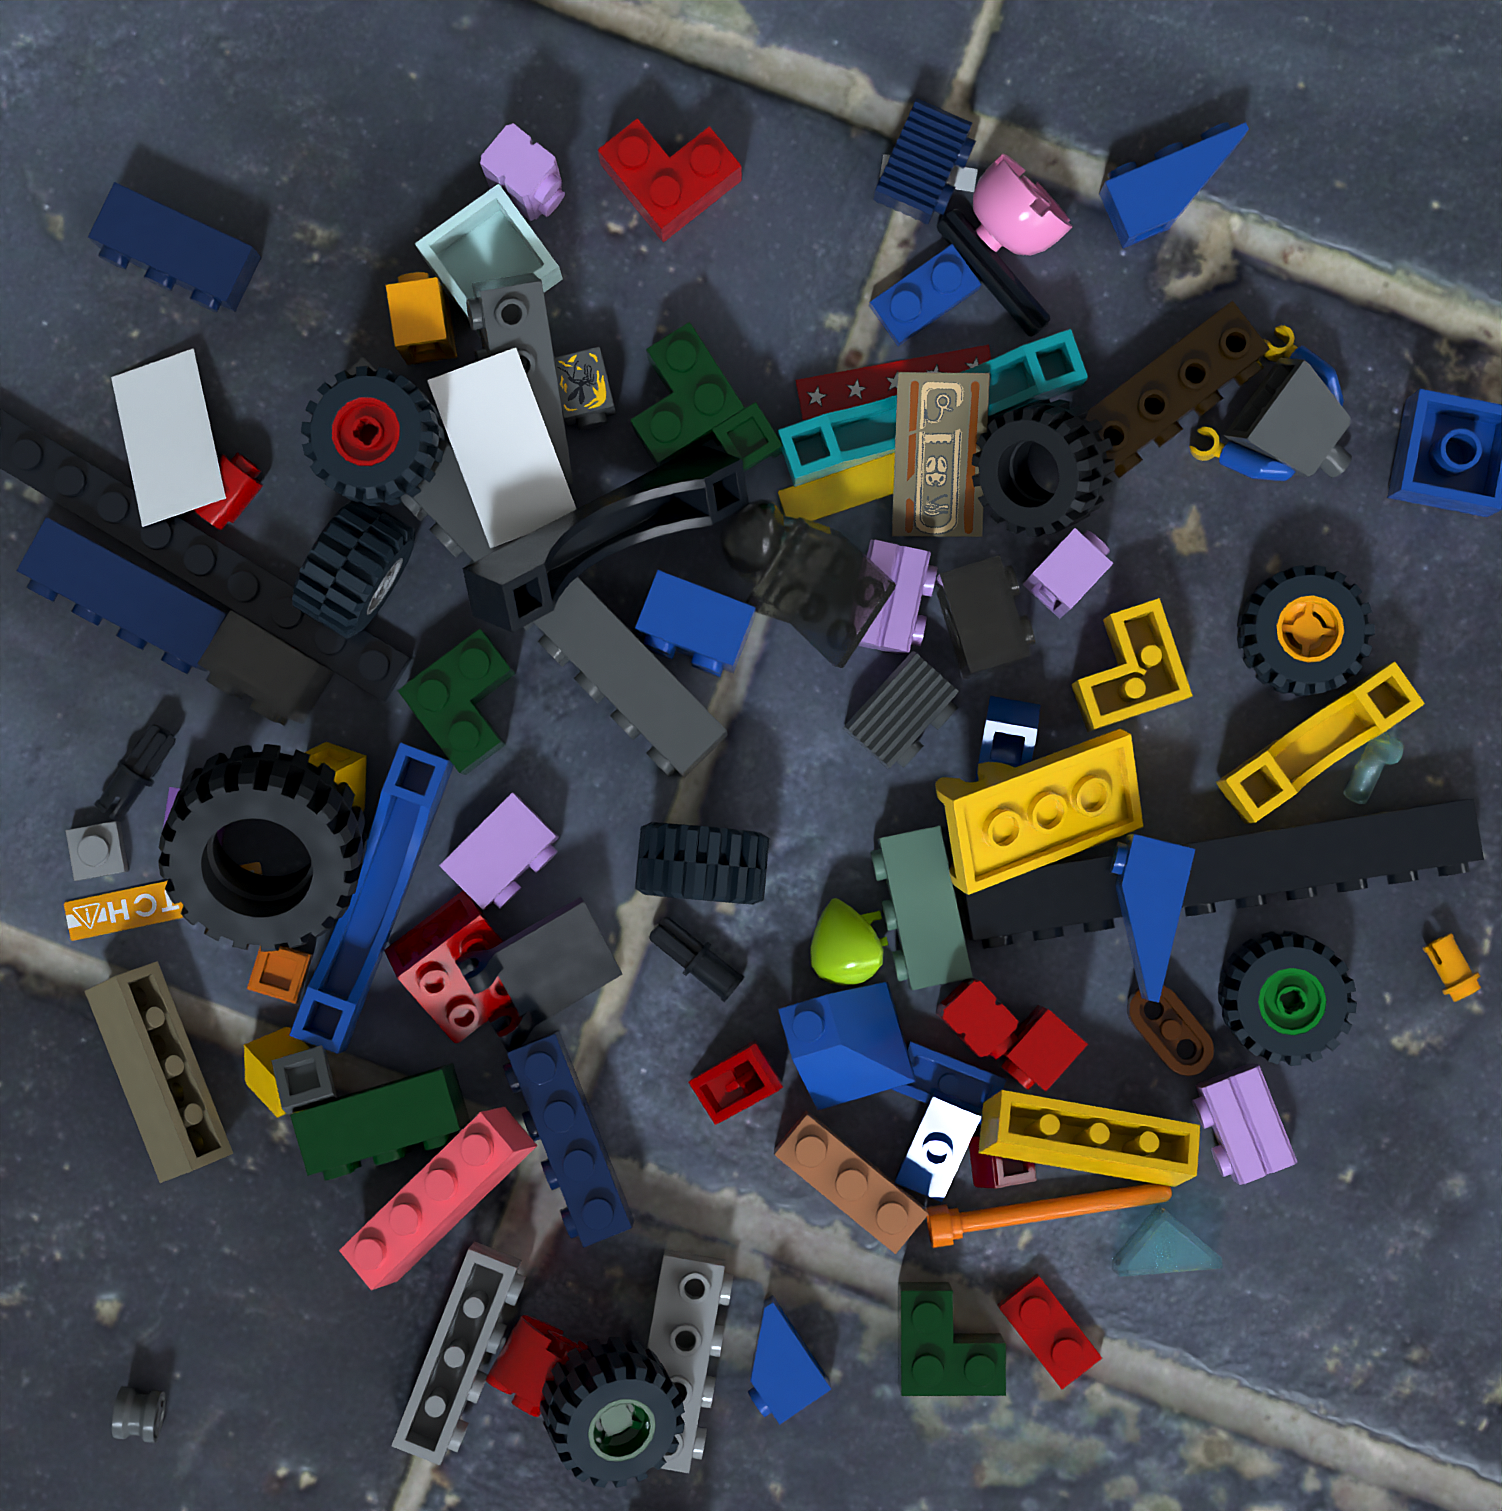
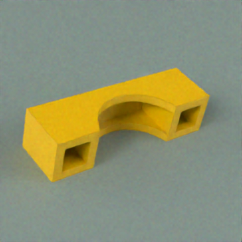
(1319, 742)

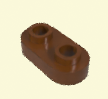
(1168, 1029)

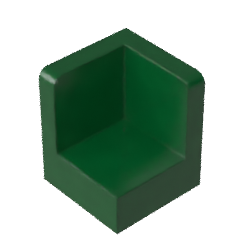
(748, 437)

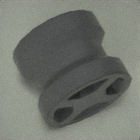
(138, 1414)

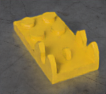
(1039, 810)

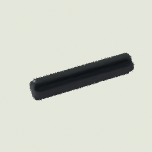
(993, 273)

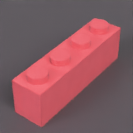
(438, 1197)

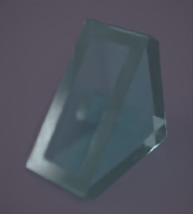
(1163, 1247)

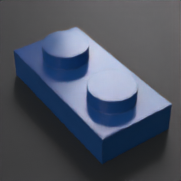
(925, 295)
(949, 1076)

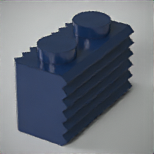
(924, 161)

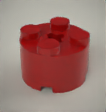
(528, 1361)

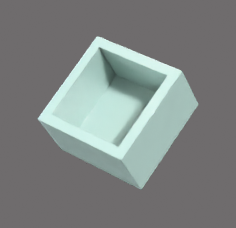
(485, 244)

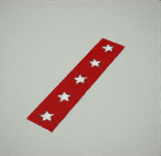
(872, 383)

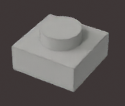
(97, 851)

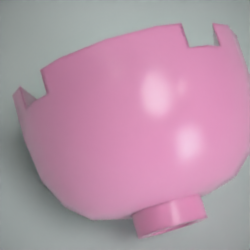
(1016, 210)

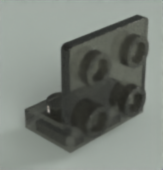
(823, 589)

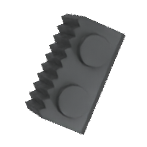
(902, 711)

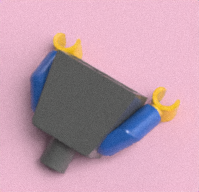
(1288, 421)

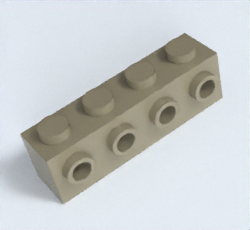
(158, 1071)

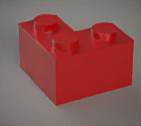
(673, 188)

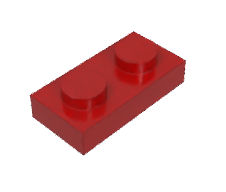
(1049, 1331)

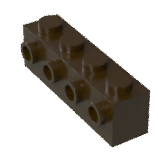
(1176, 384)

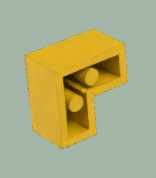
(1146, 674)

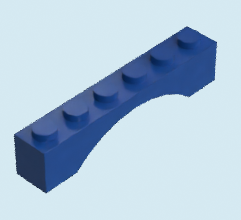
(360, 937)

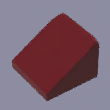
(997, 1171)

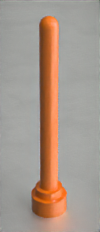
(949, 1224)

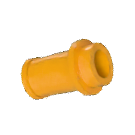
(1452, 967)

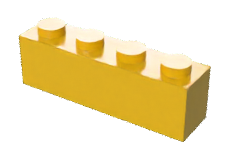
(1089, 1138)

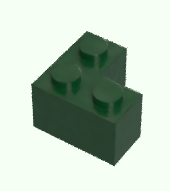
(697, 397)
(447, 698)
(935, 1359)

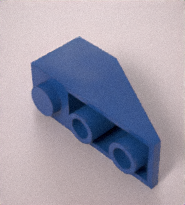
(1155, 195)

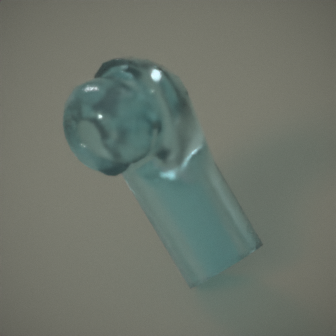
(1370, 764)

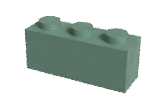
(921, 908)

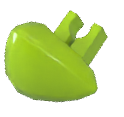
(845, 945)

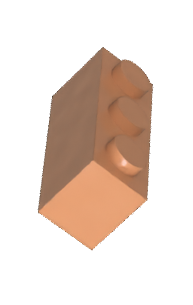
(850, 1182)

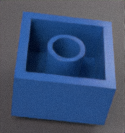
(1449, 454)
(694, 623)

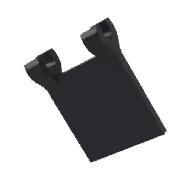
(542, 970)

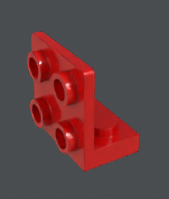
(428, 969)

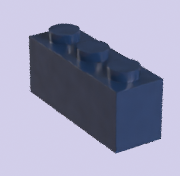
(173, 249)

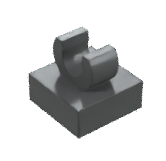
(304, 1080)

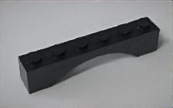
(533, 572)

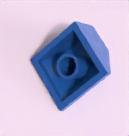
(847, 1044)

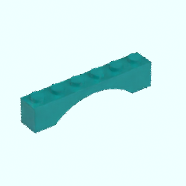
(869, 430)

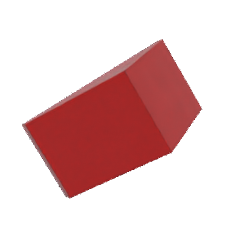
(736, 1082)

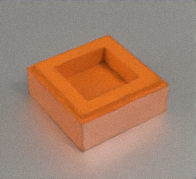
(280, 973)

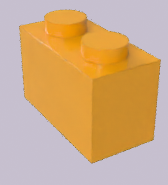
(421, 319)

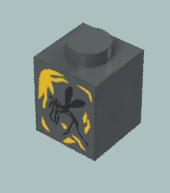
(584, 389)

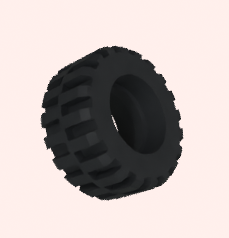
(247, 904)

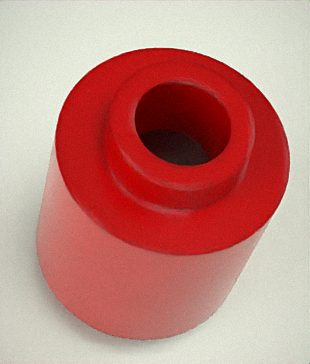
(240, 488)

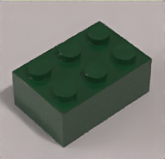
(381, 1122)

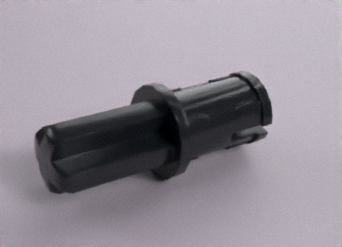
(136, 771)
(695, 958)

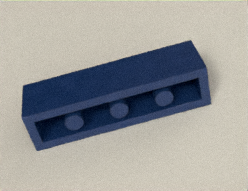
(121, 593)

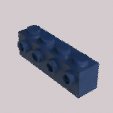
(570, 1138)

